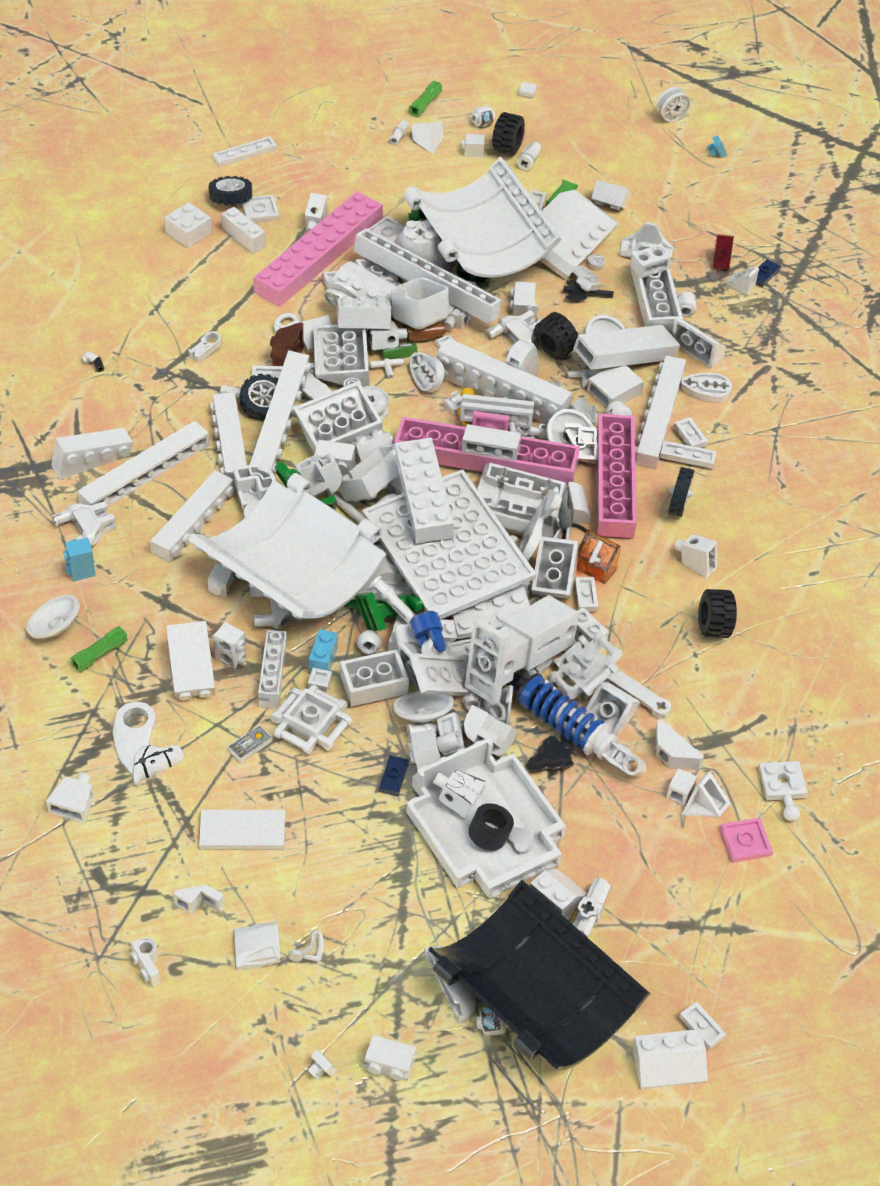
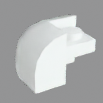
(322, 473)
(251, 483)
(482, 725)

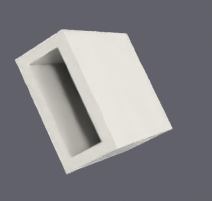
(615, 385)

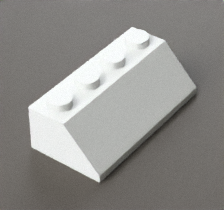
(364, 282)

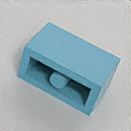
(79, 559)
(323, 650)

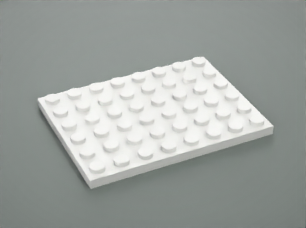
(459, 569)

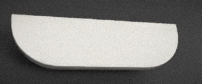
(459, 996)

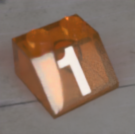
(597, 557)

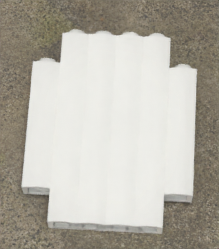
(448, 834)

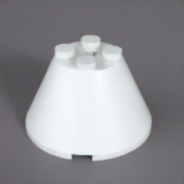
(423, 241)

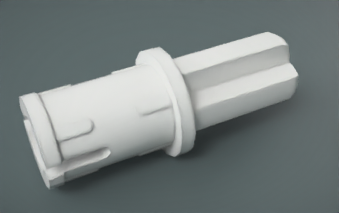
(399, 132)

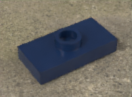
(766, 272)
(394, 775)

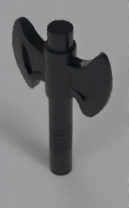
(576, 293)

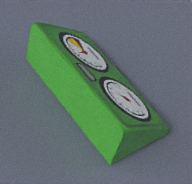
(402, 351)

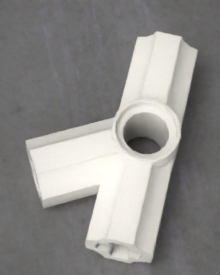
(592, 906)

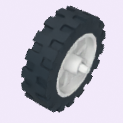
(230, 190)
(266, 385)
(681, 491)

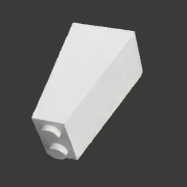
(190, 660)

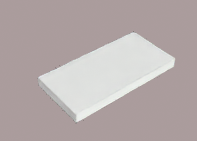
(242, 829)

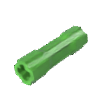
(420, 104)
(110, 641)

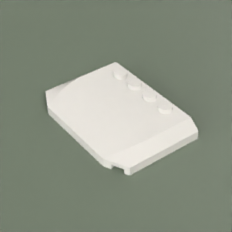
(581, 228)

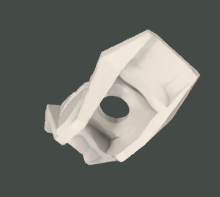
(644, 238)

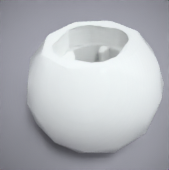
(369, 642)

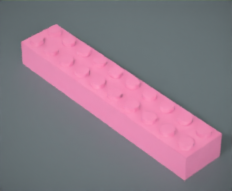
(316, 249)
(535, 456)

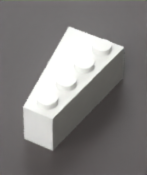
(89, 450)

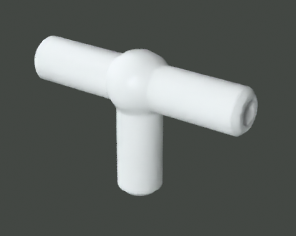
(387, 363)
(584, 374)

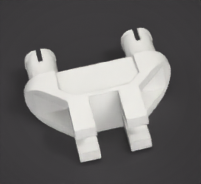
(515, 327)
(90, 520)
(277, 619)

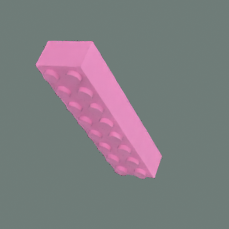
(616, 476)

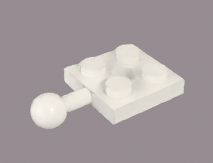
(776, 790)

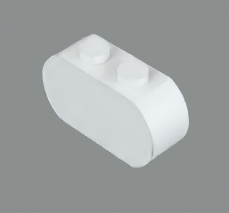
(524, 357)

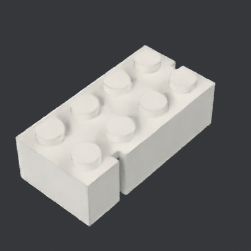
(370, 475)

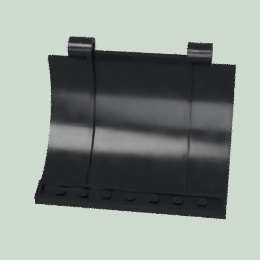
(543, 979)

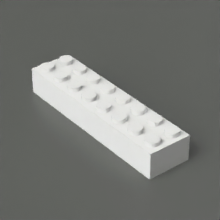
(497, 379)

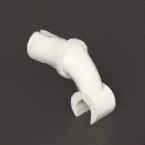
(539, 431)

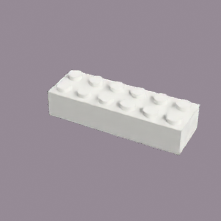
(657, 299)
(424, 490)

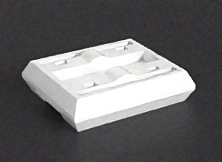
(518, 497)

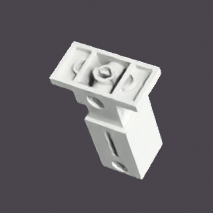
(521, 643)

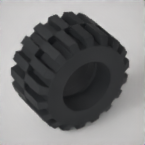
(508, 133)
(556, 335)
(717, 613)

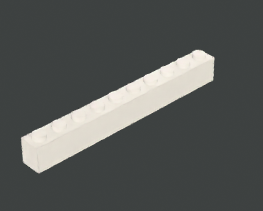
(411, 266)

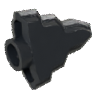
(551, 756)

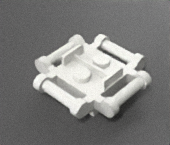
(585, 666)
(310, 716)

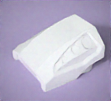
(257, 945)

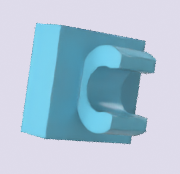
(717, 147)

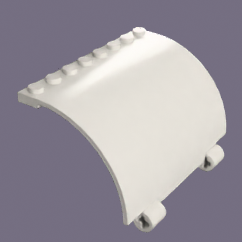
(488, 224)
(298, 550)

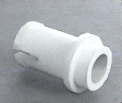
(228, 389)

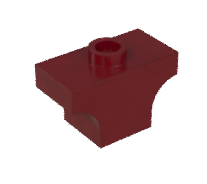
(722, 251)

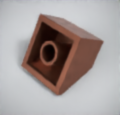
(286, 339)

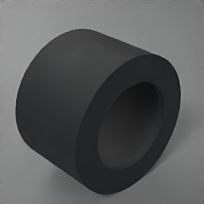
(486, 836)

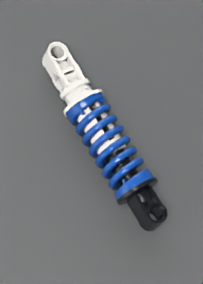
(573, 722)

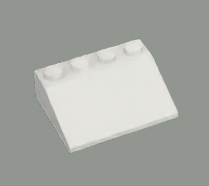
(341, 354)
(338, 416)

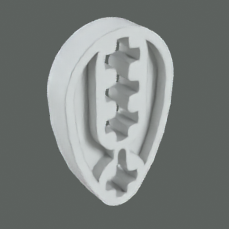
(420, 364)
(698, 390)

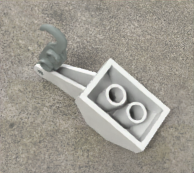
(557, 559)

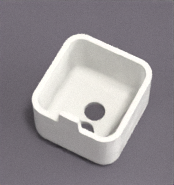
(420, 303)

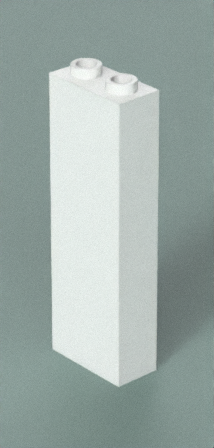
(626, 347)

